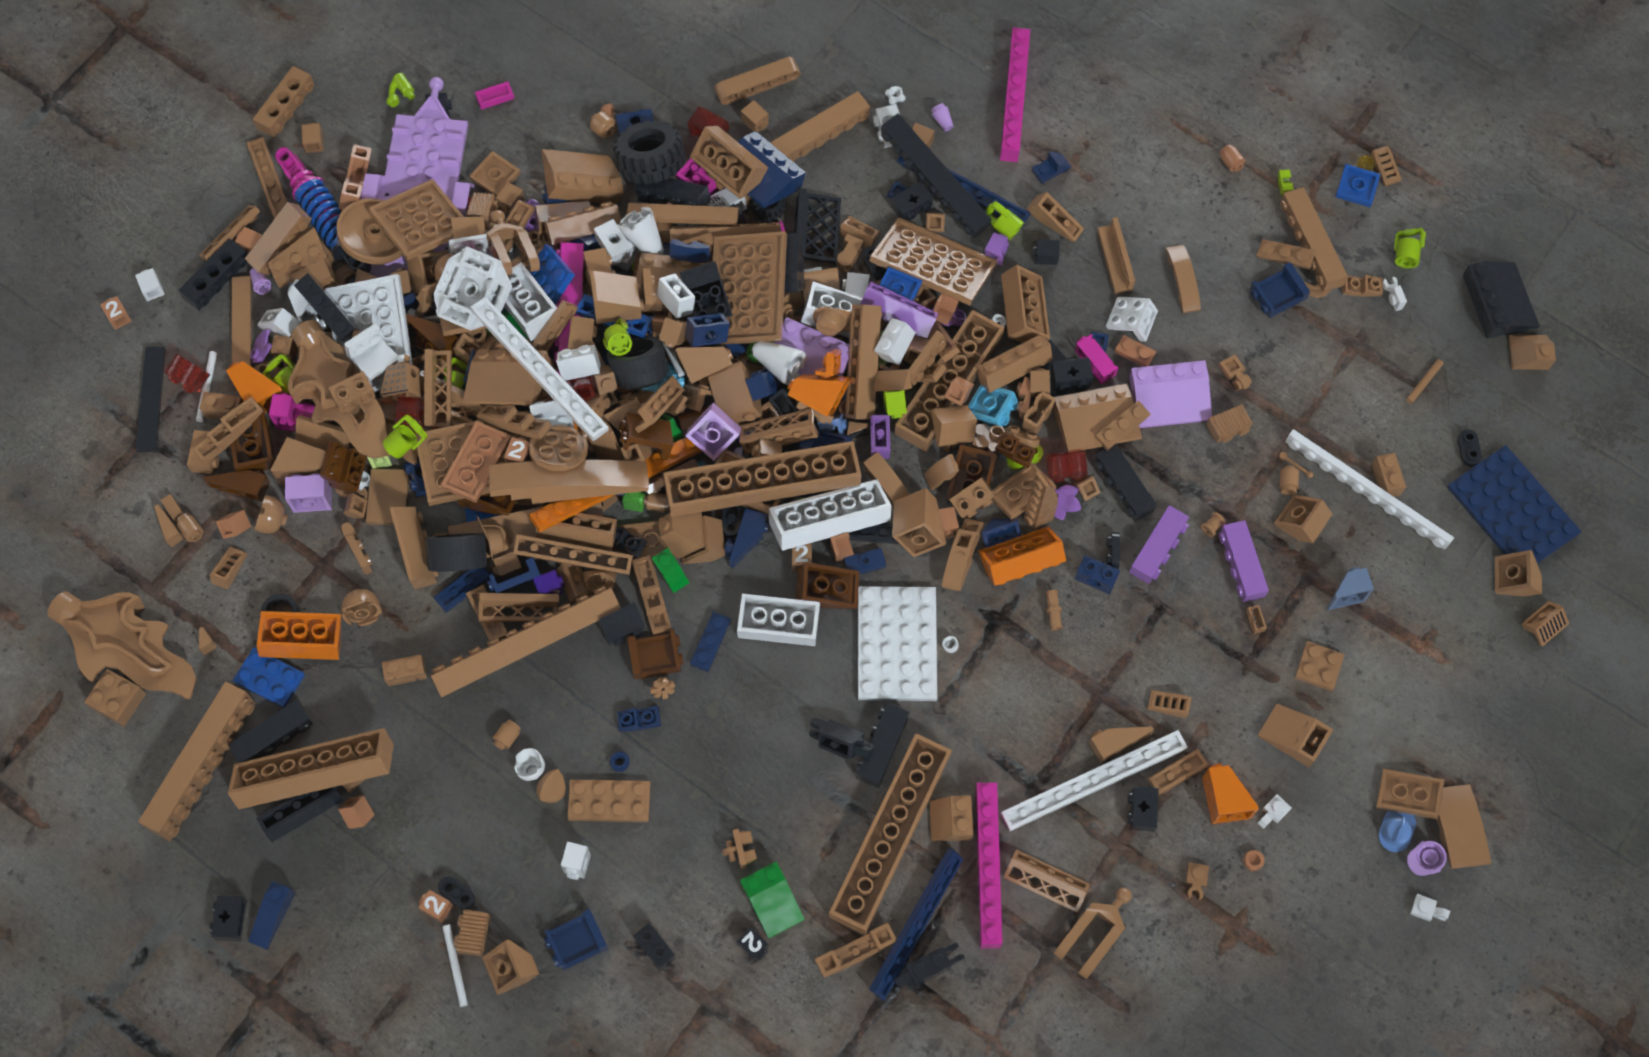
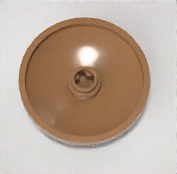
(362, 236)

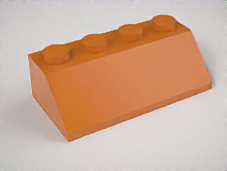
(1022, 556)
(299, 635)

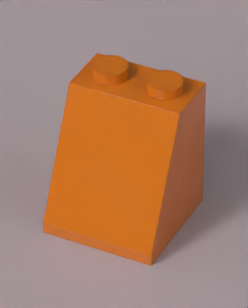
(253, 384)
(819, 393)
(1227, 796)

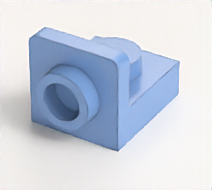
(838, 421)

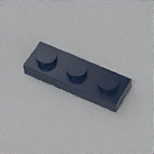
(710, 642)

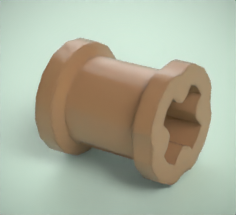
(1213, 524)

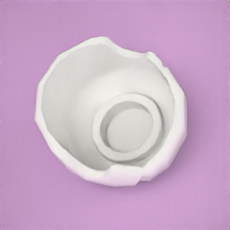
(529, 764)

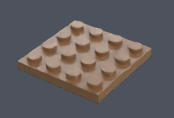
(417, 219)

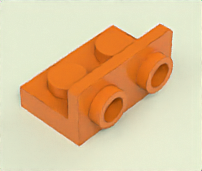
(831, 364)

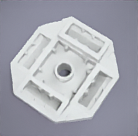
(457, 283)

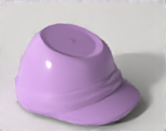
(1427, 858)

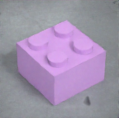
(713, 431)
(308, 493)

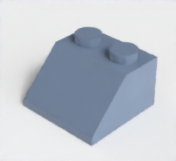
(1353, 589)

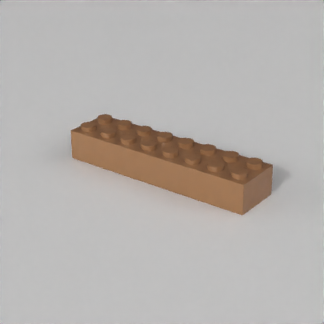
(976, 343)
(197, 762)
(311, 768)

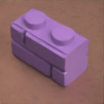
(880, 435)

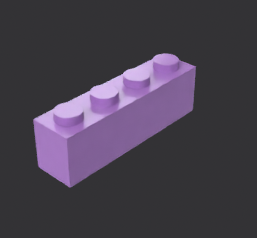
(900, 308)
(1159, 544)
(1244, 561)

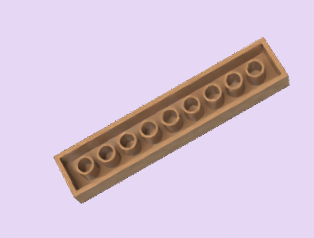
(762, 478)
(525, 641)
(890, 834)

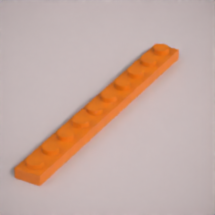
(562, 510)

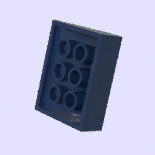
(782, 175)

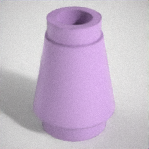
(942, 116)
(260, 282)

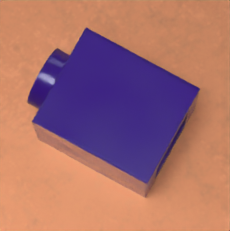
(549, 583)

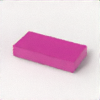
(494, 95)

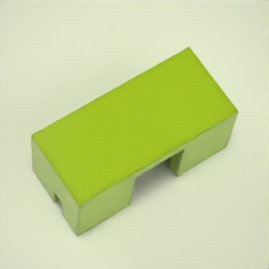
(1283, 180)

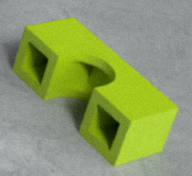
(894, 403)

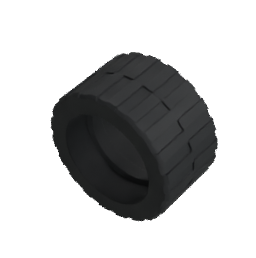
(641, 366)
(456, 552)

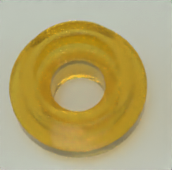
(1366, 159)

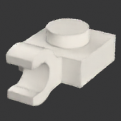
(1396, 294)
(1274, 810)
(1426, 909)

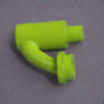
(400, 82)

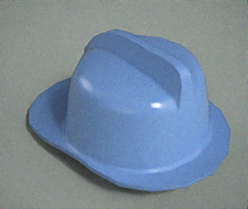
(1397, 831)

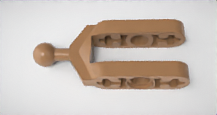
(508, 231)
(1110, 915)

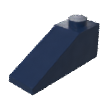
(749, 535)
(270, 914)

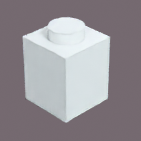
(149, 284)

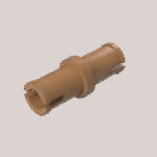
(1054, 610)

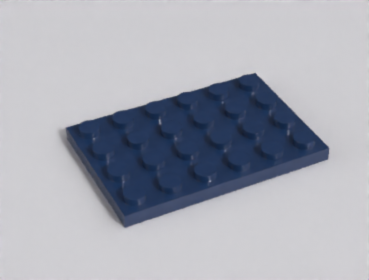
(1513, 506)

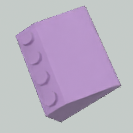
(813, 344)
(1172, 393)

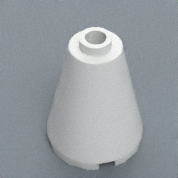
(642, 231)
(780, 359)

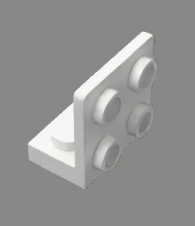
(476, 242)
(1133, 315)
(370, 352)
(552, 412)

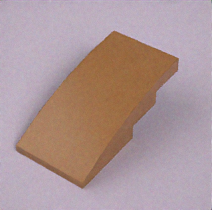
(1462, 828)

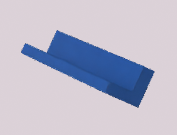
(636, 326)

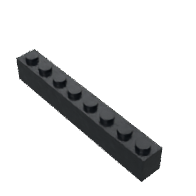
(935, 175)

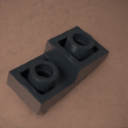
(628, 542)

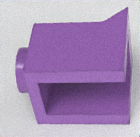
(997, 247)

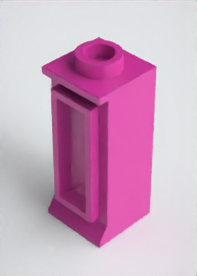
(1101, 364)

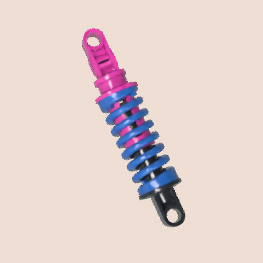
(317, 203)

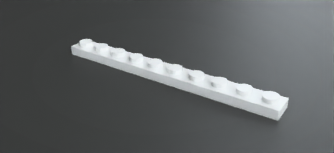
(539, 369)
(1370, 490)
(1093, 780)

